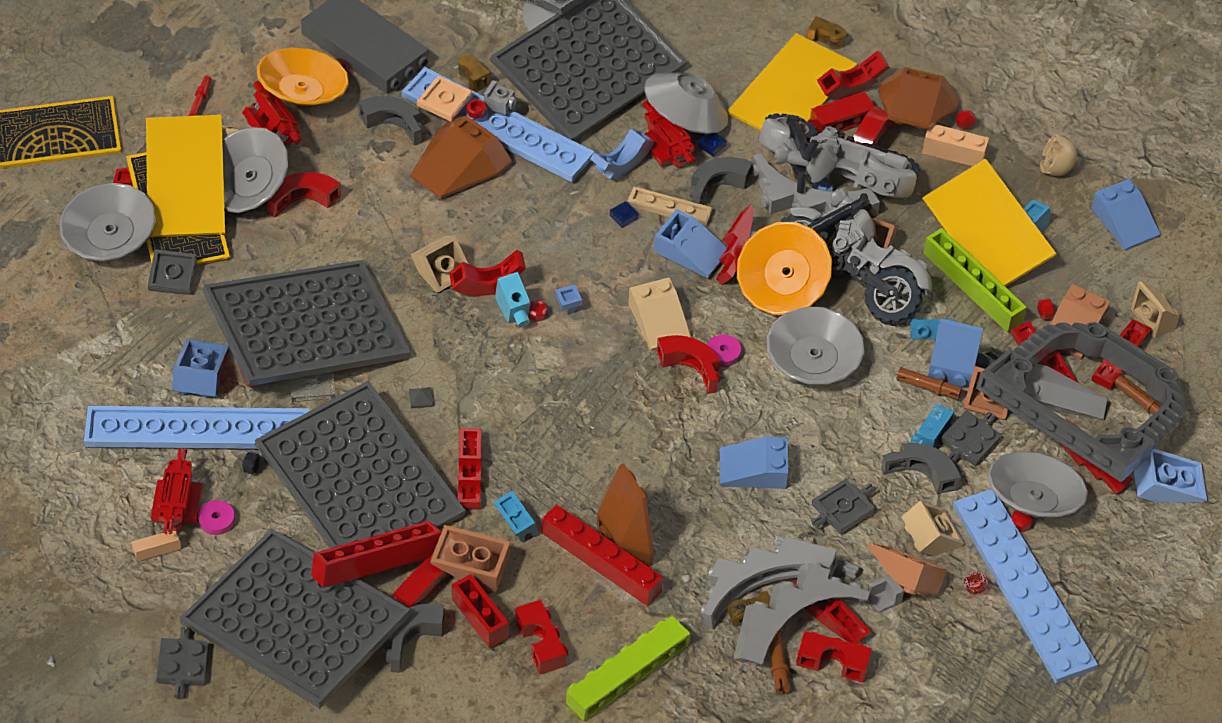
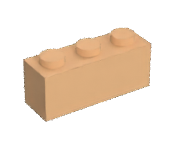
(955, 145)

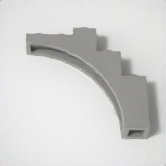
(781, 193)
(758, 568)
(763, 622)

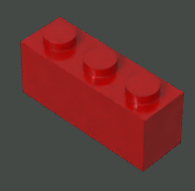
(841, 113)
(480, 611)

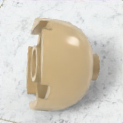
(1059, 156)

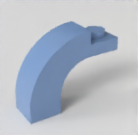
(625, 157)

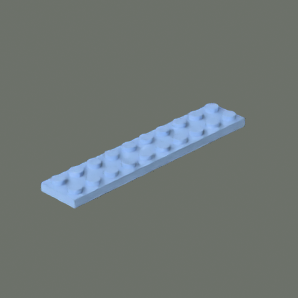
(518, 133)
(182, 426)
(1025, 586)

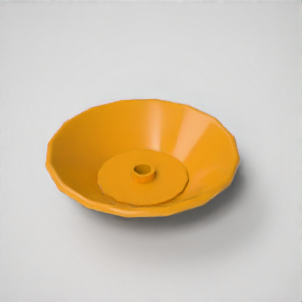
(302, 76)
(770, 254)

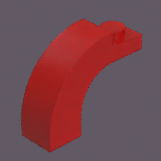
(853, 81)
(873, 126)
(305, 186)
(483, 281)
(693, 353)

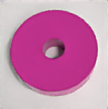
(727, 343)
(216, 509)

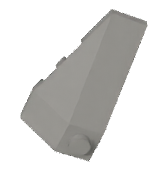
(1064, 394)

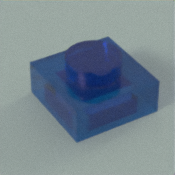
(712, 143)
(624, 214)

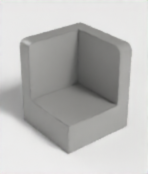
(885, 594)

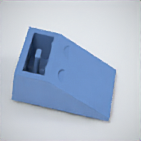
(689, 244)

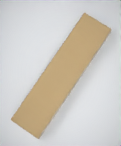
(666, 205)

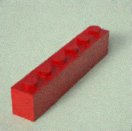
(375, 554)
(602, 555)

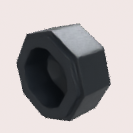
(251, 462)

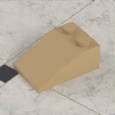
(657, 311)

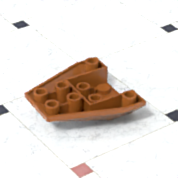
(917, 97)
(460, 157)
(625, 516)

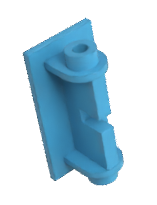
(925, 328)

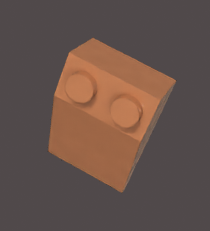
(1082, 308)
(472, 553)
(908, 570)

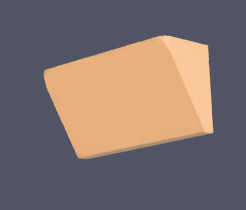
(155, 545)

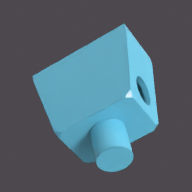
(513, 299)

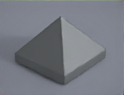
(420, 397)

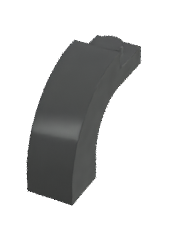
(392, 110)
(718, 172)
(927, 460)
(424, 620)

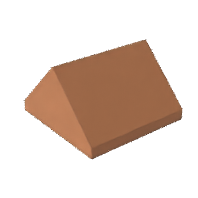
(981, 402)

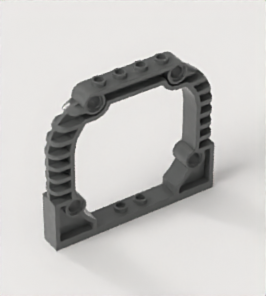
(1115, 454)

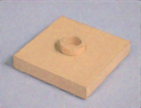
(444, 98)

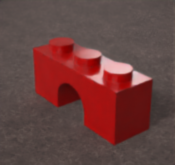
(536, 620)
(817, 648)

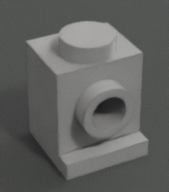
(499, 98)

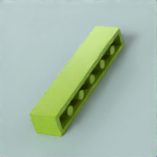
(974, 280)
(627, 668)

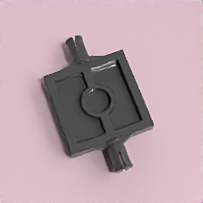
(970, 437)
(843, 506)
(182, 662)

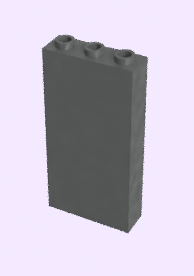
(367, 41)

